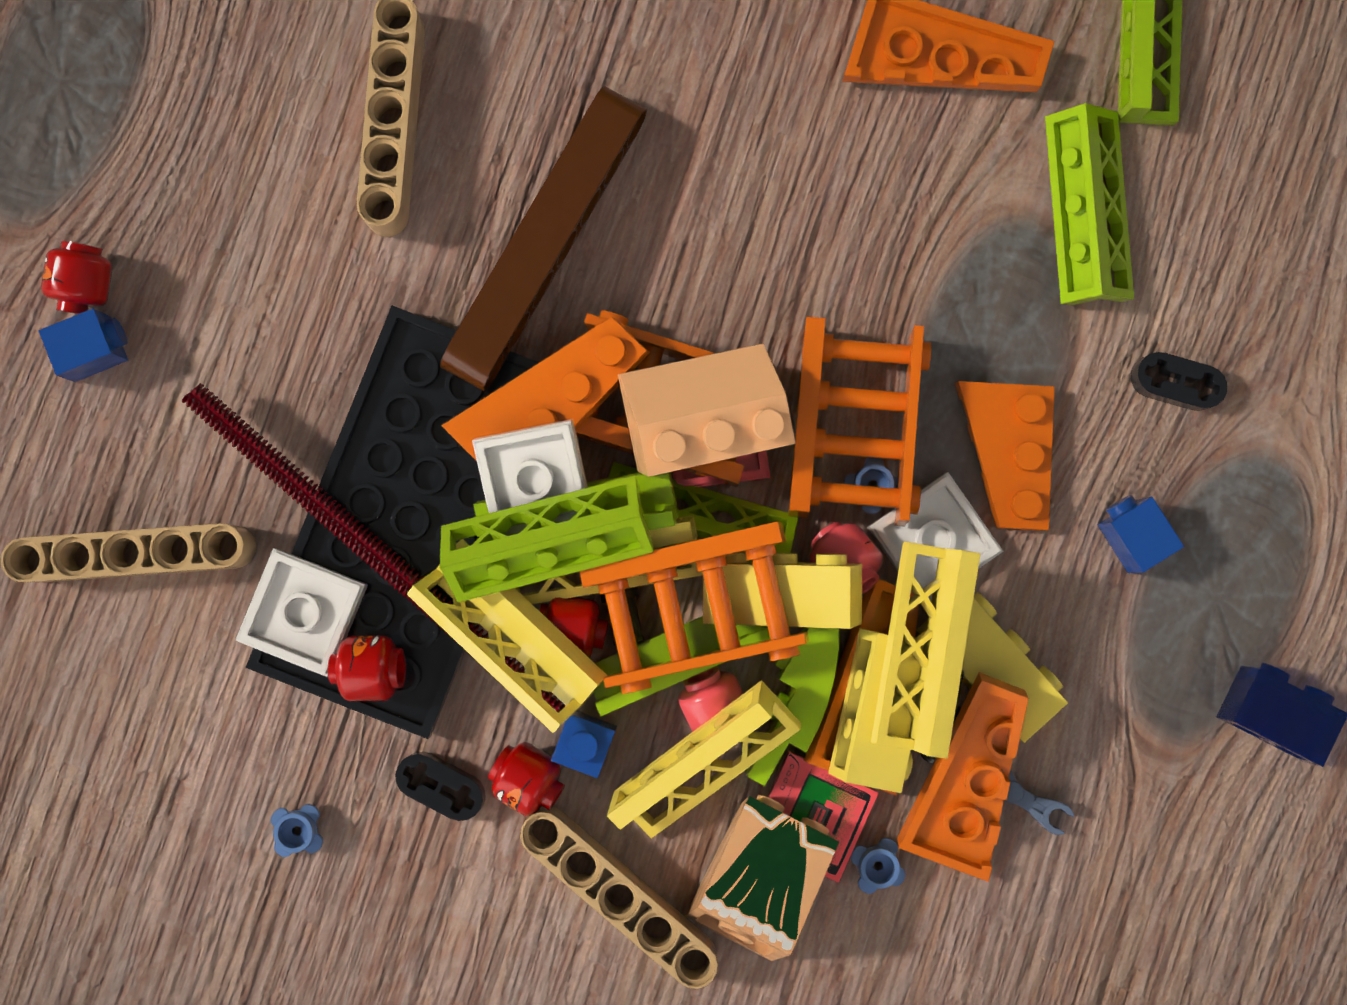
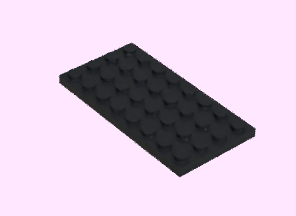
(403, 483)

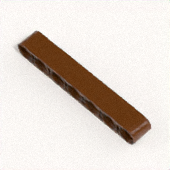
(543, 239)

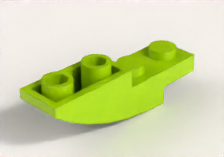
(811, 682)

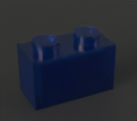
(1283, 715)

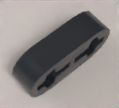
(1181, 371)
(434, 796)

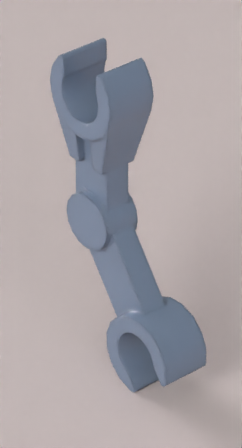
(1036, 806)

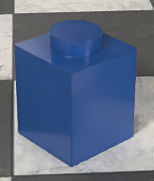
(84, 344)
(1139, 533)
(584, 743)

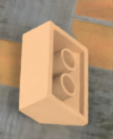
(705, 410)

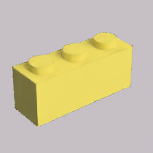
(812, 593)
(1005, 659)
(854, 756)

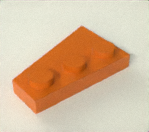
(1014, 449)

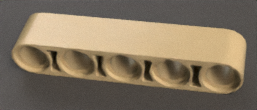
(382, 94)
(107, 549)
(629, 918)

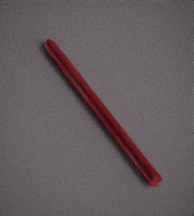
(318, 505)

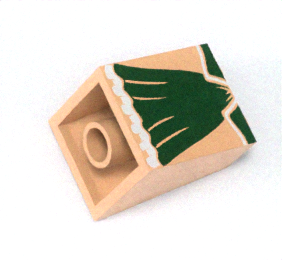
(764, 878)

